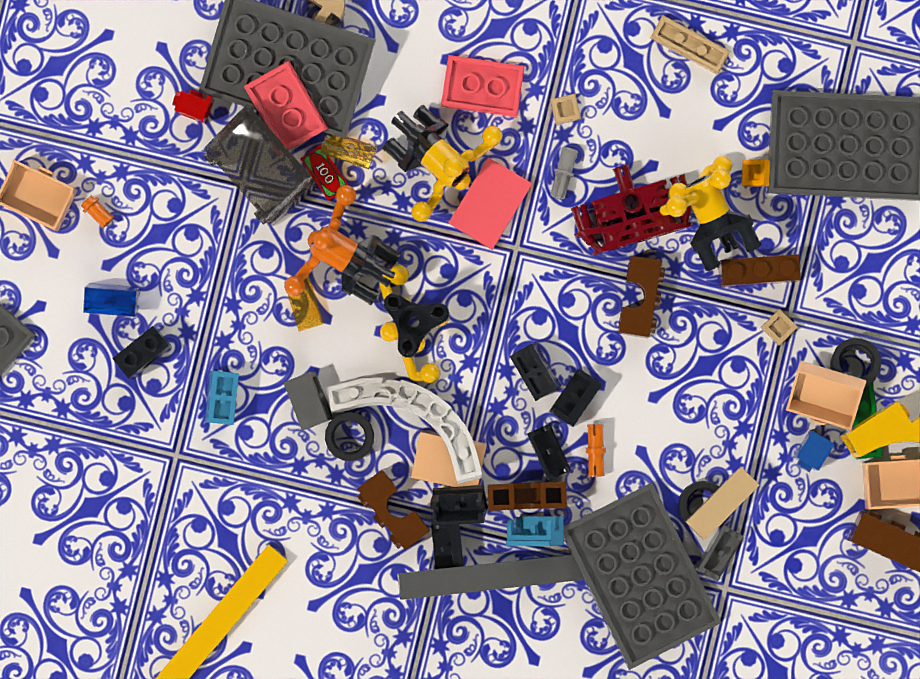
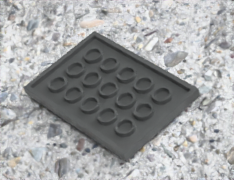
(261, 37)
(844, 145)
(640, 576)

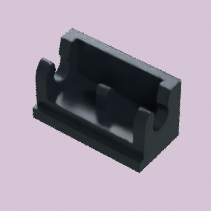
(535, 371)
(575, 397)
(548, 452)
(458, 505)
(447, 546)

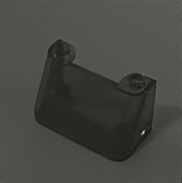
(259, 166)

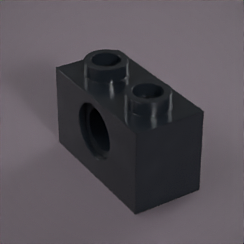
(142, 352)

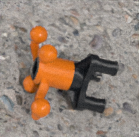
(346, 255)

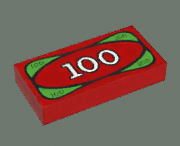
(323, 172)

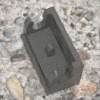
(308, 400)
(719, 552)

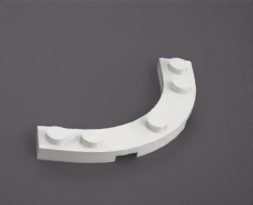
(419, 402)

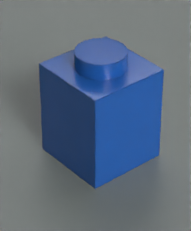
(813, 452)

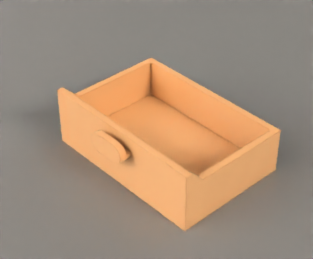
(36, 195)
(825, 395)
(434, 462)
(892, 483)

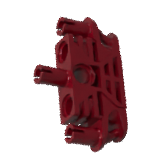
(633, 230)

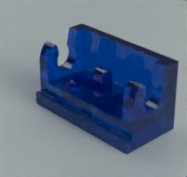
(111, 299)

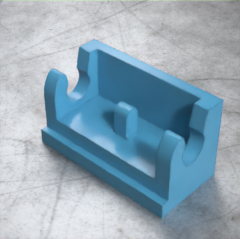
(221, 397)
(535, 531)

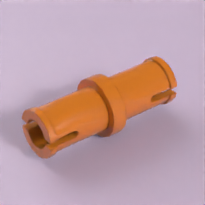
(595, 450)

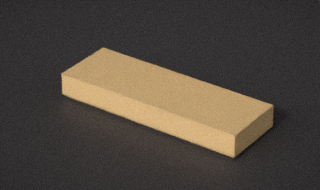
(690, 45)
(722, 503)

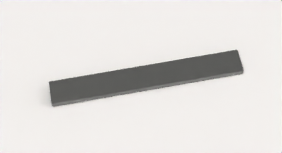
(488, 577)

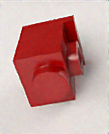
(193, 105)

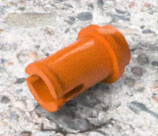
(97, 211)

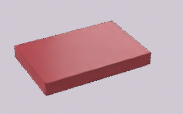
(482, 86)
(286, 106)
(490, 203)

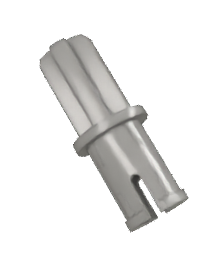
(563, 173)

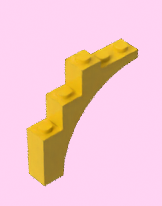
(882, 429)

